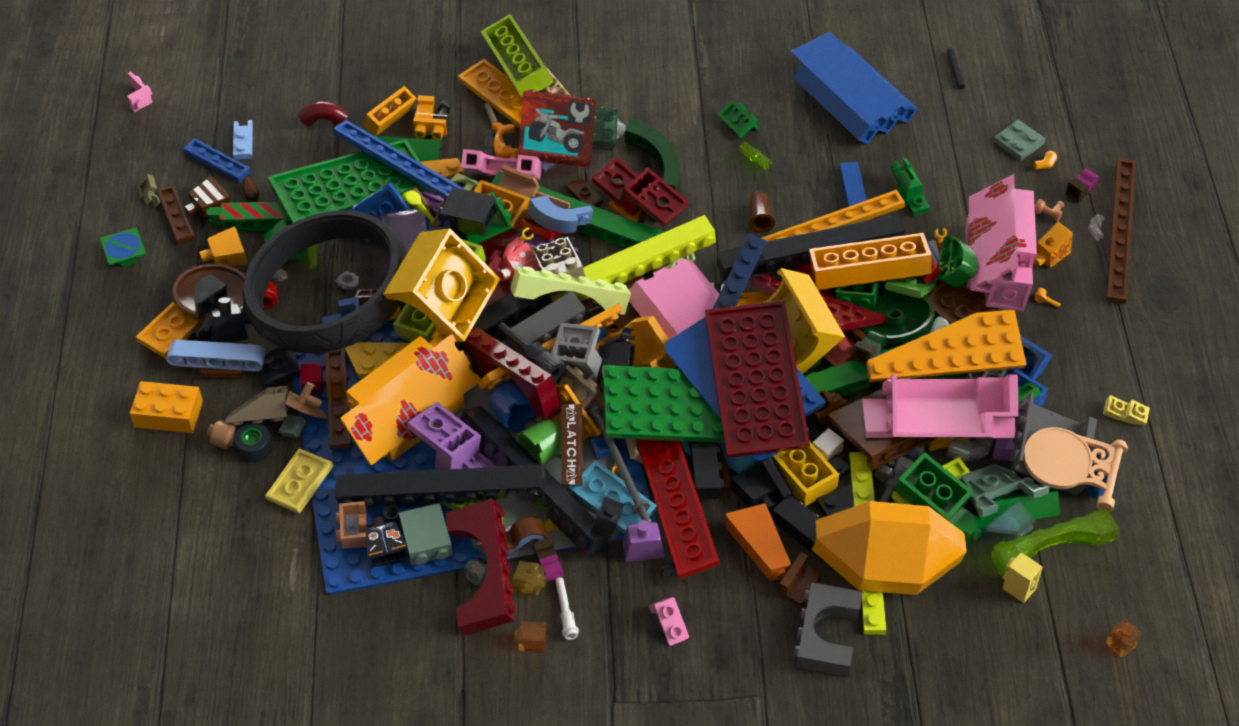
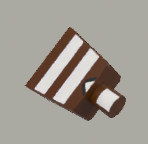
(205, 196)

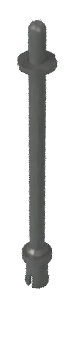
(596, 412)

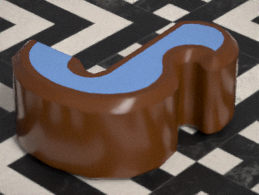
(523, 532)

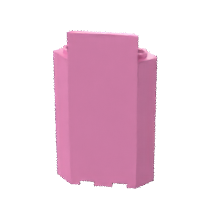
(674, 297)

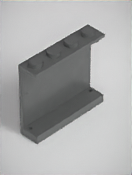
(1034, 418)

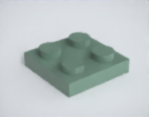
(1019, 140)

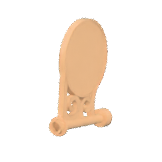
(1065, 460)

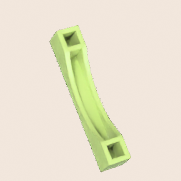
(532, 284)

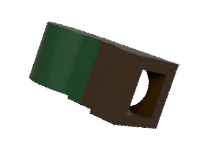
(871, 345)

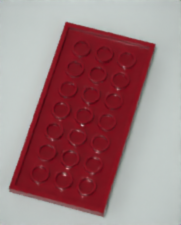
(756, 379)

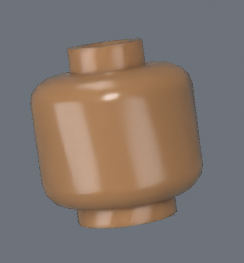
(222, 434)

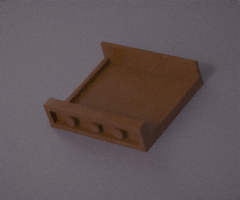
(879, 451)

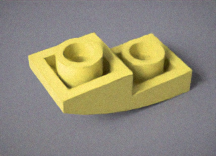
(1127, 412)

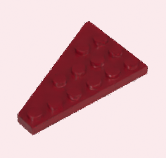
(845, 313)

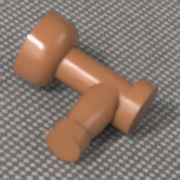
(1054, 213)

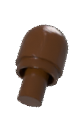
(250, 189)

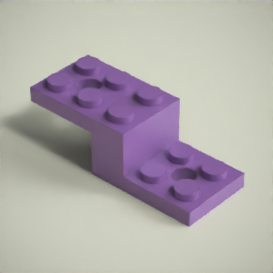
(455, 441)

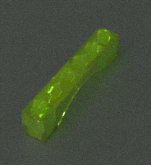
(1091, 529)

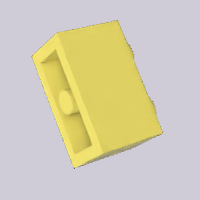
(1021, 577)

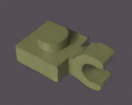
(147, 190)

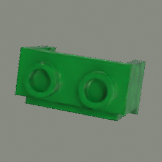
(858, 297)

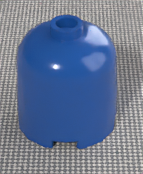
(511, 406)

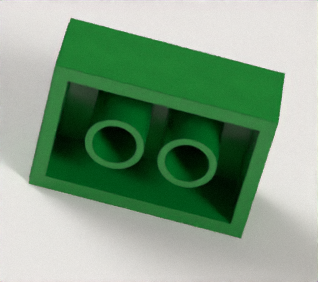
(933, 486)

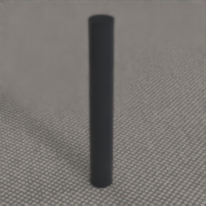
(955, 67)

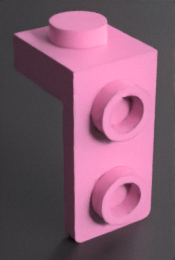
(141, 96)

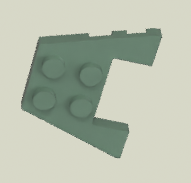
(997, 481)

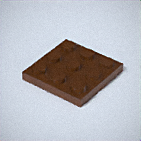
(957, 302)

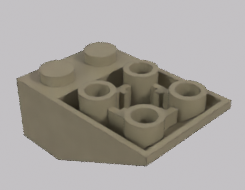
(558, 258)
(264, 405)

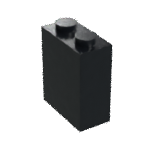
(467, 211)

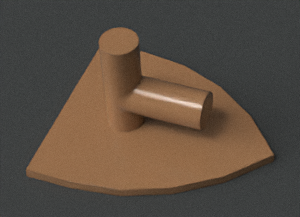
(305, 402)

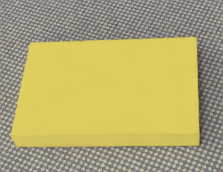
(299, 480)

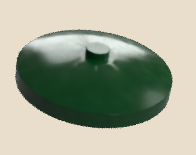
(905, 317)

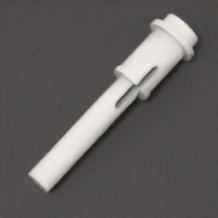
(569, 630)

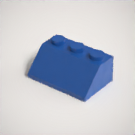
(1035, 358)

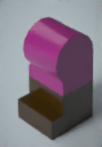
(1083, 183)
(547, 557)

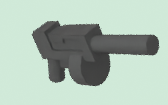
(890, 476)

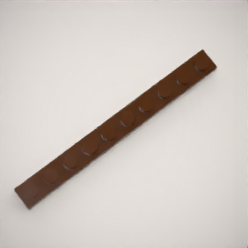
(1121, 231)

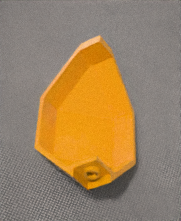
(889, 546)

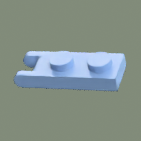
(243, 141)

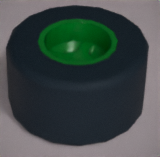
(253, 442)

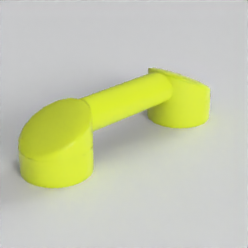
(413, 199)

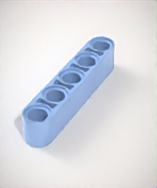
(216, 355)

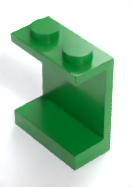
(499, 223)

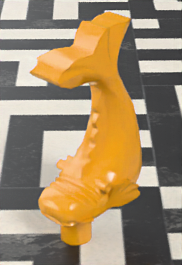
(499, 146)

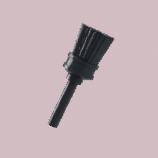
(536, 353)

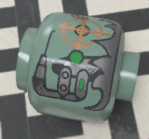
(476, 571)

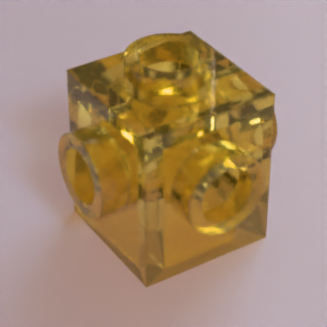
(529, 578)

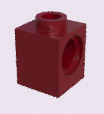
(312, 373)

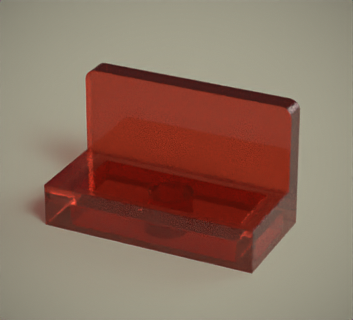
(501, 240)

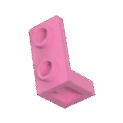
(670, 620)

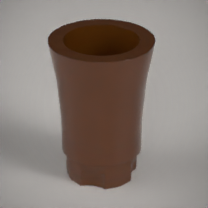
(760, 213)

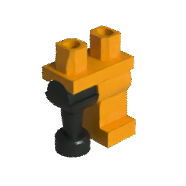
(428, 122)

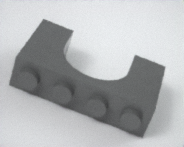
(813, 651)

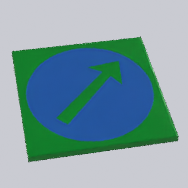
(123, 247)

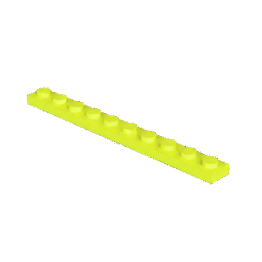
(871, 602)

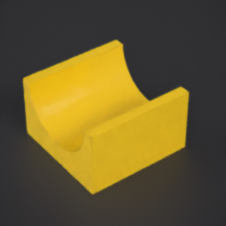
(444, 282)

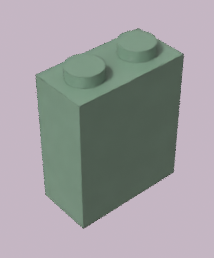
(425, 534)

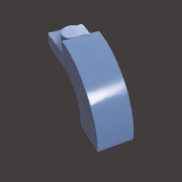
(557, 218)

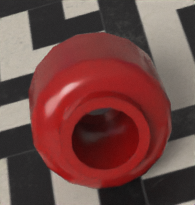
(270, 296)

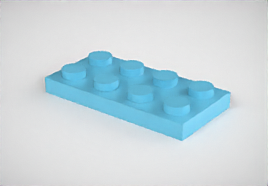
(602, 482)

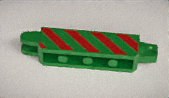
(247, 216)

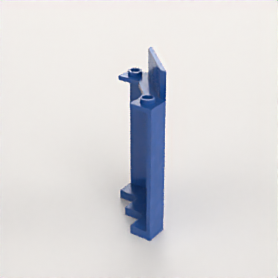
(850, 88)

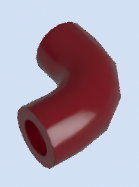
(322, 110)

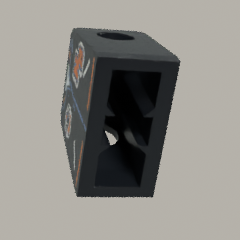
(385, 543)

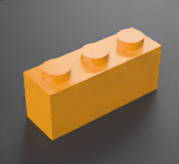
(389, 111)

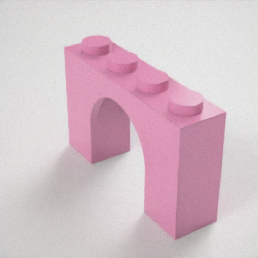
(479, 163)

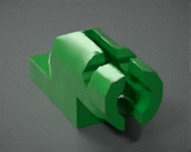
(910, 188)

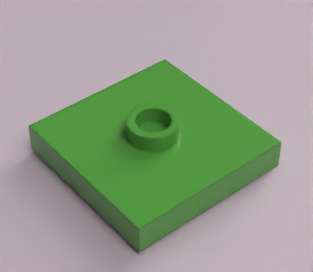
(910, 286)

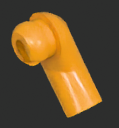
(1047, 162)

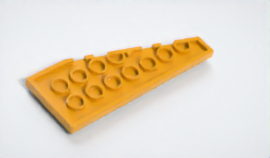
(970, 345)

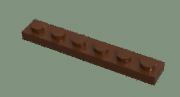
(337, 398)

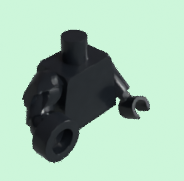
(224, 323)
(617, 352)

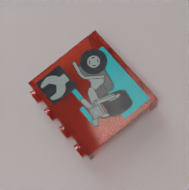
(557, 128)

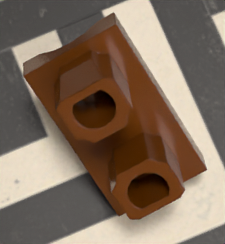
(833, 403)

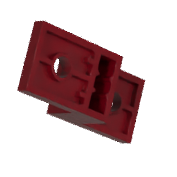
(640, 192)

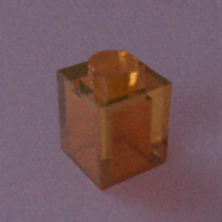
(531, 636)
(1123, 637)

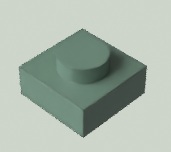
(292, 426)

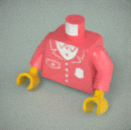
(517, 255)

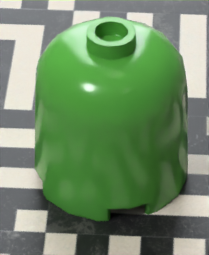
(542, 440)

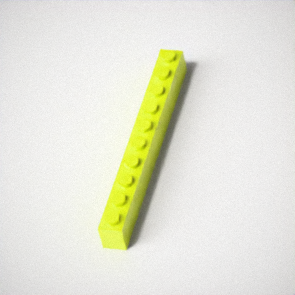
(650, 254)

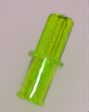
(755, 155)

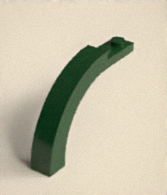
(658, 147)

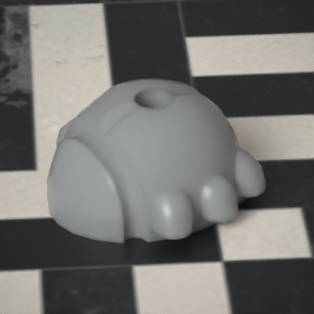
(347, 281)

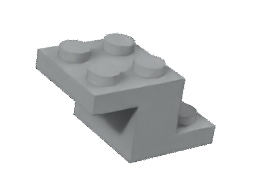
(576, 347)

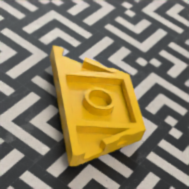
(370, 355)

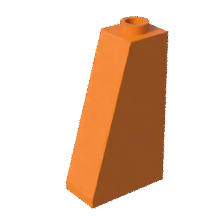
(760, 540)

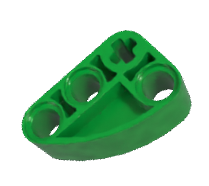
(956, 262)

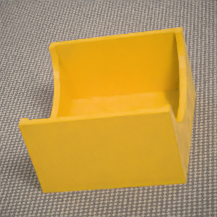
(809, 318)

